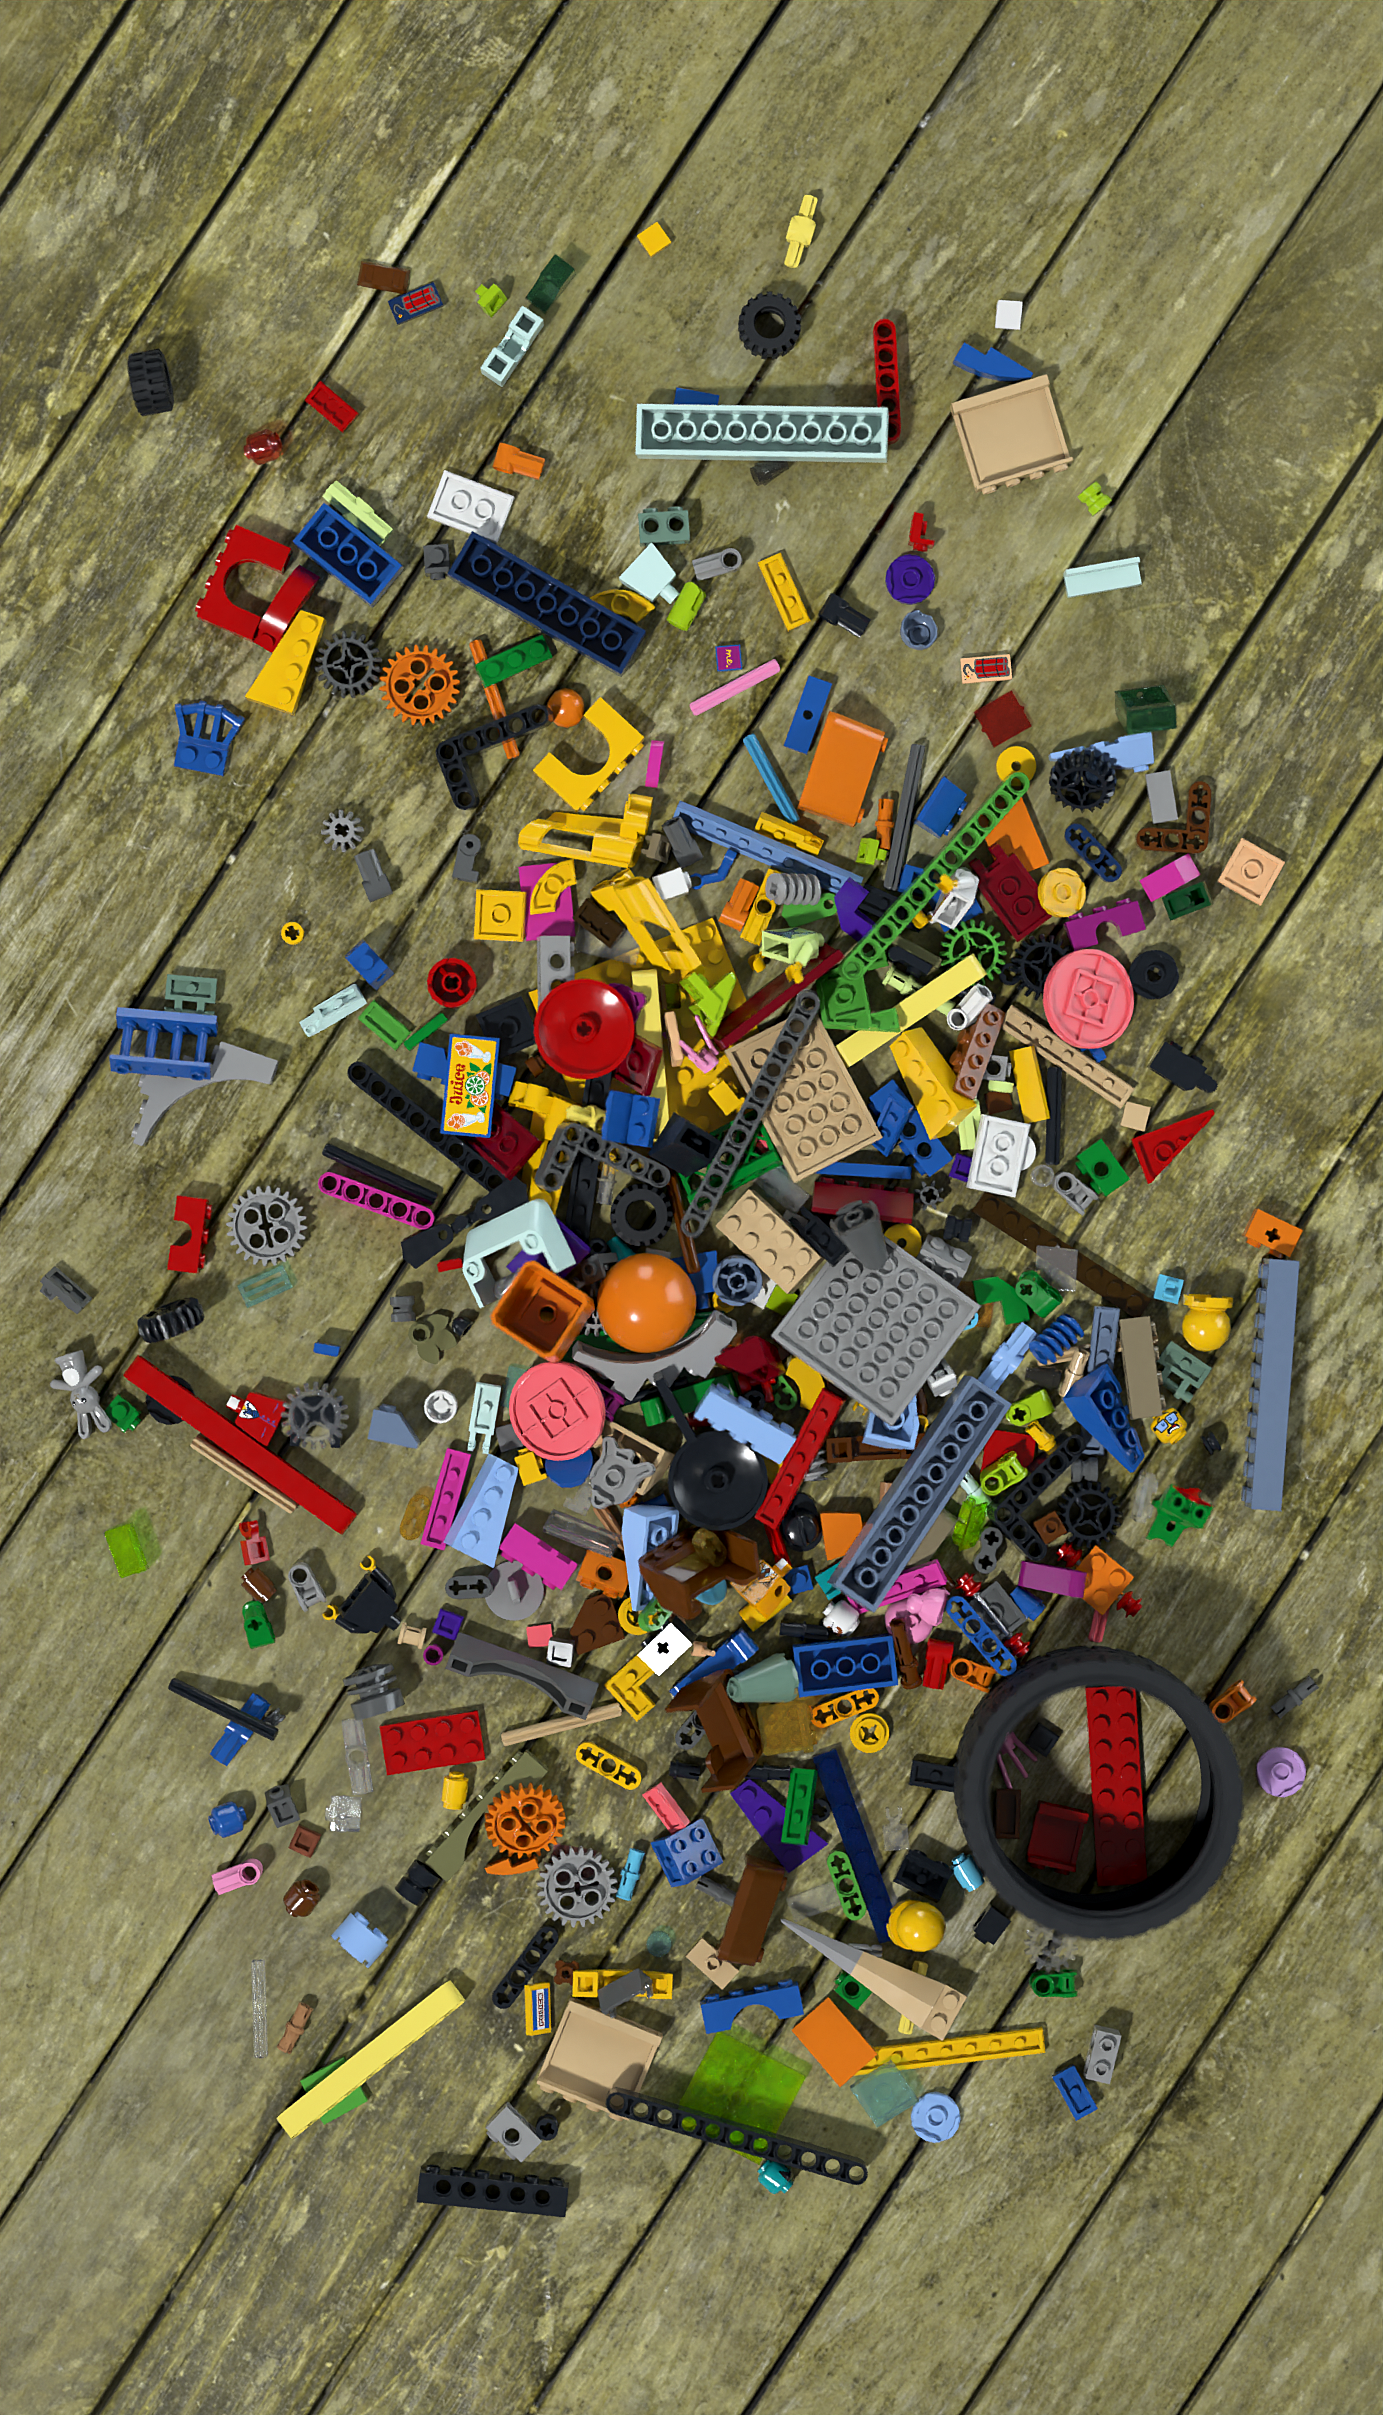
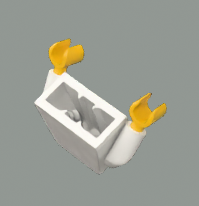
(954, 901)

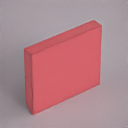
(539, 1635)

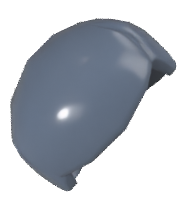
(918, 630)

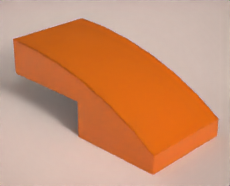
(505, 1867)

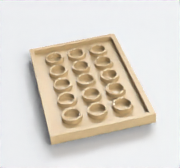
(817, 1108)

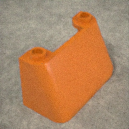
(842, 769)

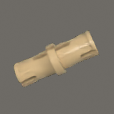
(1075, 1370)

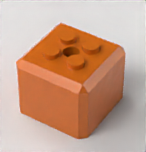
(521, 1309)

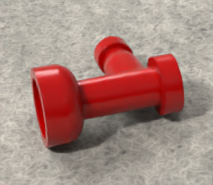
(746, 1385)

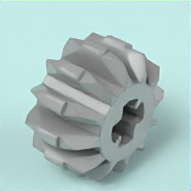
(340, 839)

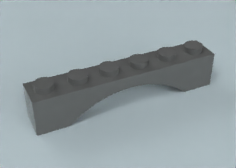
(476, 1657)

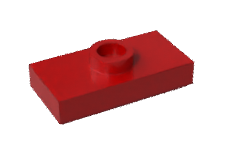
(331, 407)

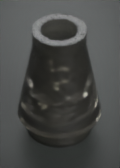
(766, 471)
(1044, 1376)

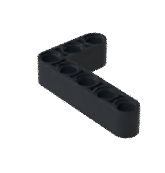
(484, 743)
(1031, 1492)

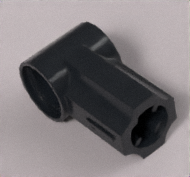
(838, 612)

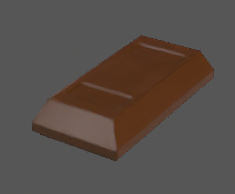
(383, 277)
(1007, 1813)

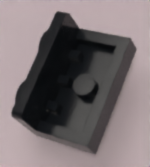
(923, 1875)

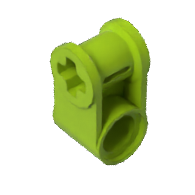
(1034, 1407)
(1003, 1472)

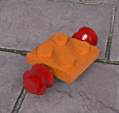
(1103, 1581)

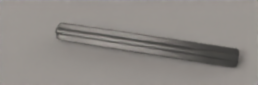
(904, 817)

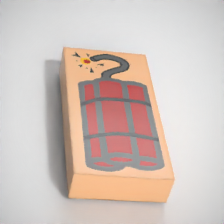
(985, 669)

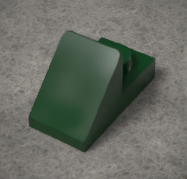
(1187, 900)

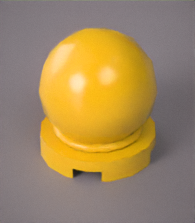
(1206, 1322)
(916, 1925)

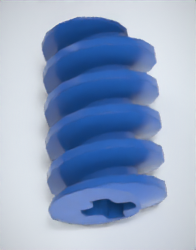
(1056, 1337)

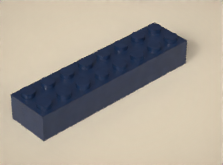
(546, 604)

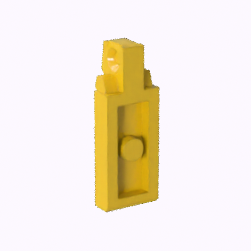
(788, 834)

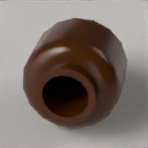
(301, 1898)

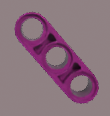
(1052, 1579)

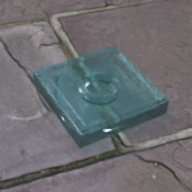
(884, 2093)

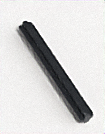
(379, 1173)
(223, 1709)

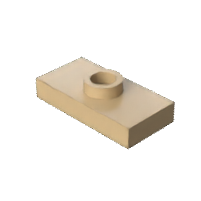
(704, 1957)

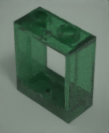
(1134, 709)

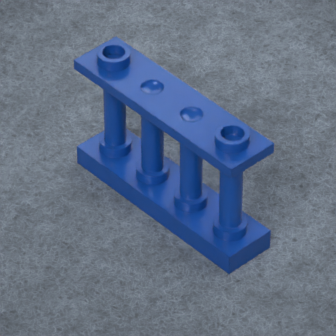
(168, 1022)

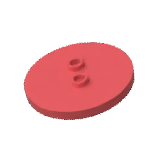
(1088, 998)
(557, 1410)

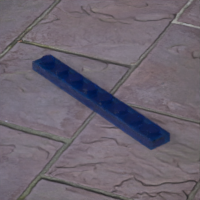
(855, 1841)

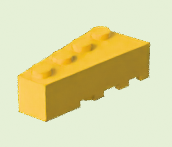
(288, 668)
(930, 1083)

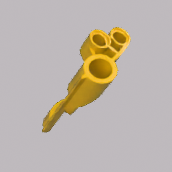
(615, 839)
(548, 1113)

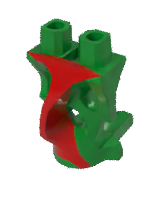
(1181, 1506)

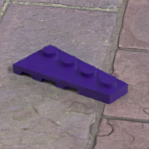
(768, 1819)

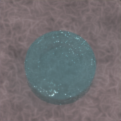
(658, 1943)

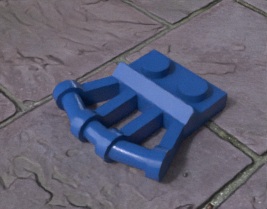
(204, 754)

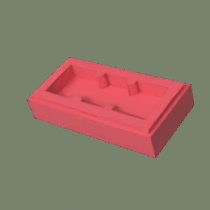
(666, 1808)

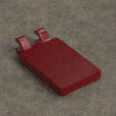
(1010, 892)

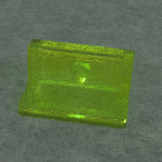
(126, 1550)

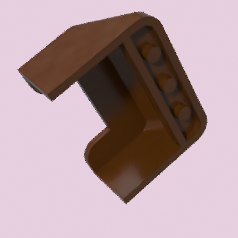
(679, 1573)

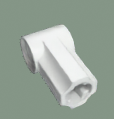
(970, 1007)

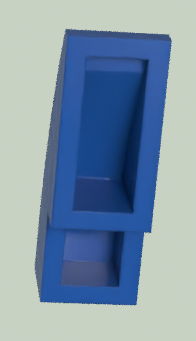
(991, 366)

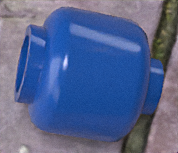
(227, 1819)

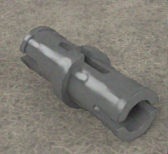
(1294, 1697)
(718, 1891)

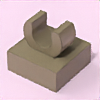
(658, 848)

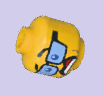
(1169, 1427)

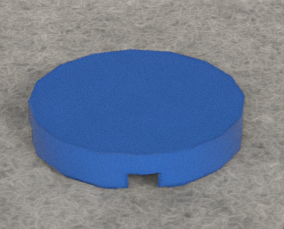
(570, 1472)

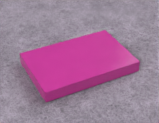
(546, 924)

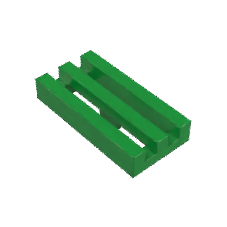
(425, 1031)

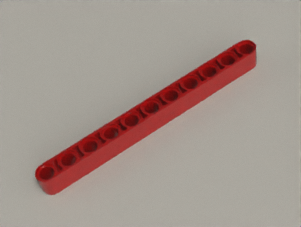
(240, 1444)

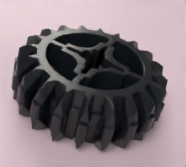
(1097, 777)
(1023, 962)
(170, 1320)
(1099, 1507)

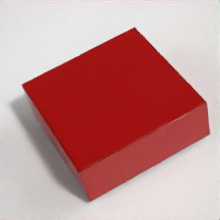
(450, 1264)

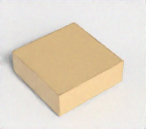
(1135, 1116)

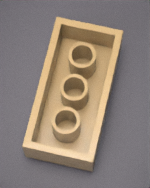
(770, 1241)

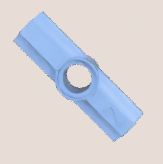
(1008, 1357)

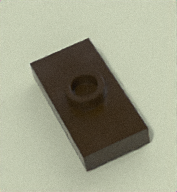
(599, 923)

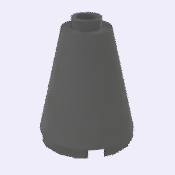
(862, 1233)

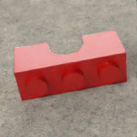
(189, 1256)

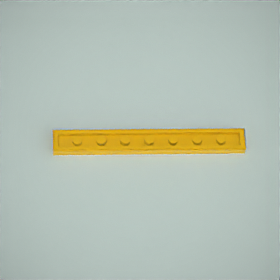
(958, 2049)

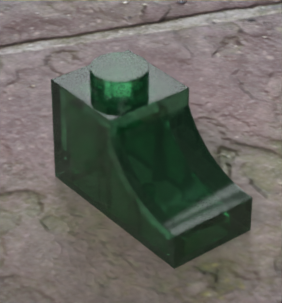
(550, 284)

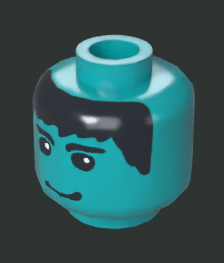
(775, 2176)

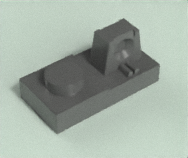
(58, 1284)

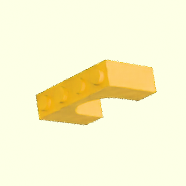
(578, 789)

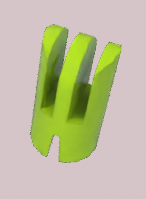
(686, 606)

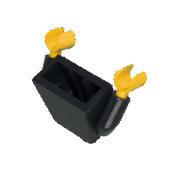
(368, 1605)

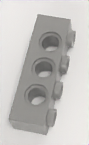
(546, 948)

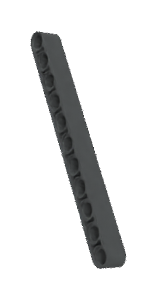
(758, 1105)

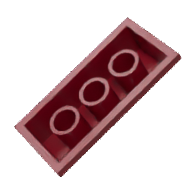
(892, 1205)

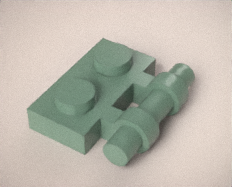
(193, 990)
(1185, 1366)

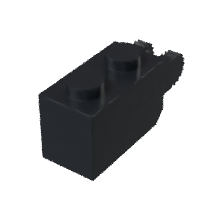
(1181, 1069)

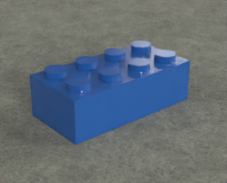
(348, 555)
(845, 1664)

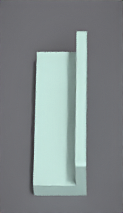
(1102, 577)

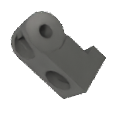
(468, 849)

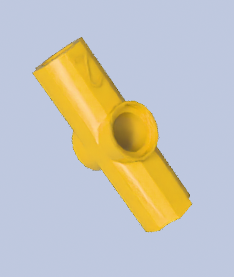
(756, 920)

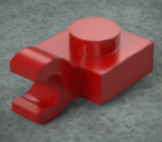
(254, 1547)

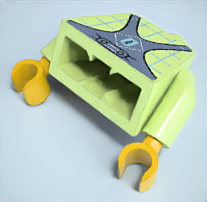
(790, 946)

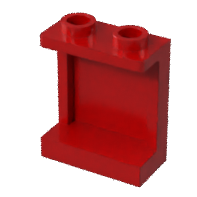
(1056, 1837)

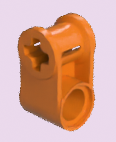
(976, 1674)
(1233, 1701)

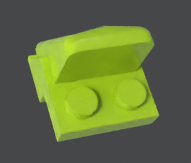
(709, 1002)

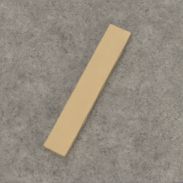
(1066, 1057)

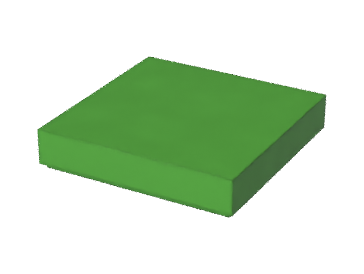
(352, 2101)

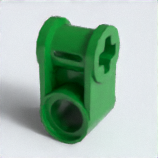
(1038, 1294)
(257, 1626)
(1059, 1983)

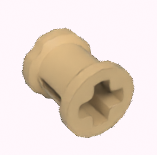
(412, 1635)

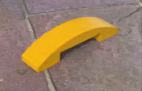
(589, 1981)

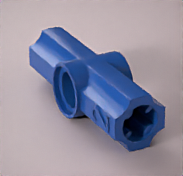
(235, 1734)

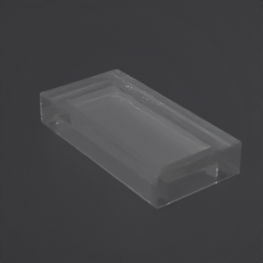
(813, 1901)

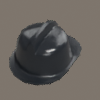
(801, 1524)

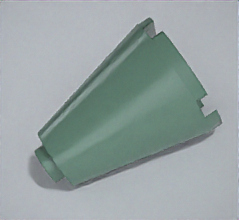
(766, 1681)

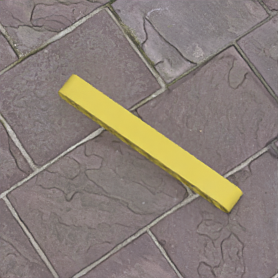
(370, 2059)

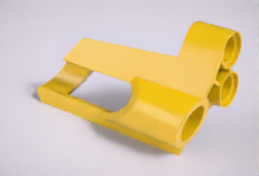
(636, 902)

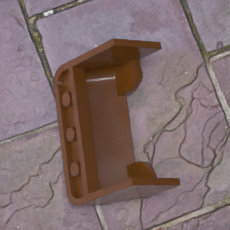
(728, 1726)
(751, 1911)

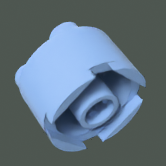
(360, 1939)

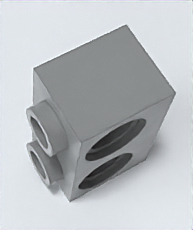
(1102, 2054)

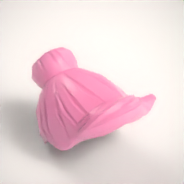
(929, 1605)

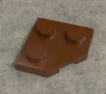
(596, 1624)

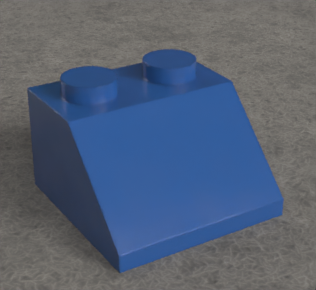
(941, 808)

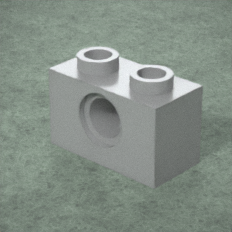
(507, 2118)

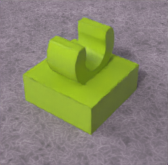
(490, 299)
(869, 852)

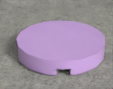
(1280, 1772)

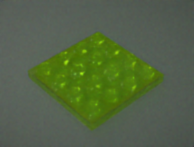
(741, 2087)

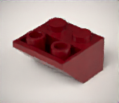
(753, 1359)

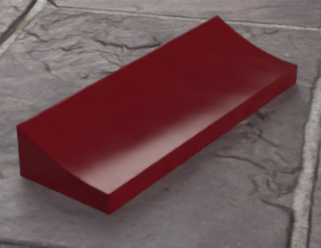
(772, 998)

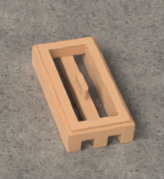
(673, 1039)

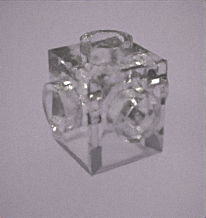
(344, 1813)

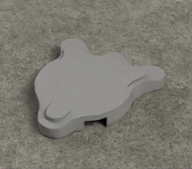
(615, 1475)

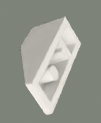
(942, 1379)

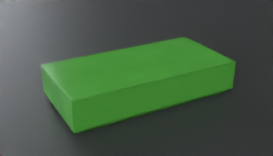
(384, 1025)

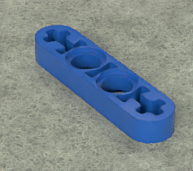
(868, 1170)
(978, 1638)

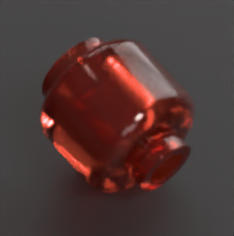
(263, 446)

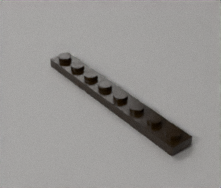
(1088, 1271)

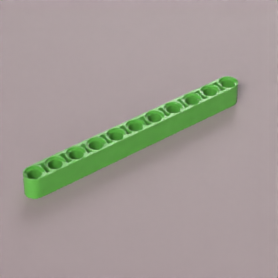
(940, 865)

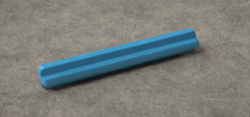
(771, 779)

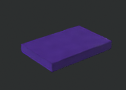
(576, 1246)

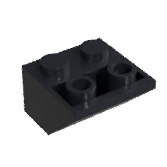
(685, 1146)

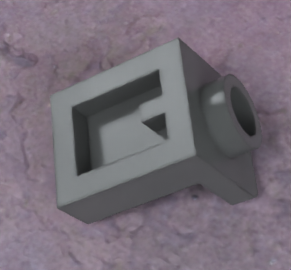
(436, 561)
(595, 1267)
(281, 1805)

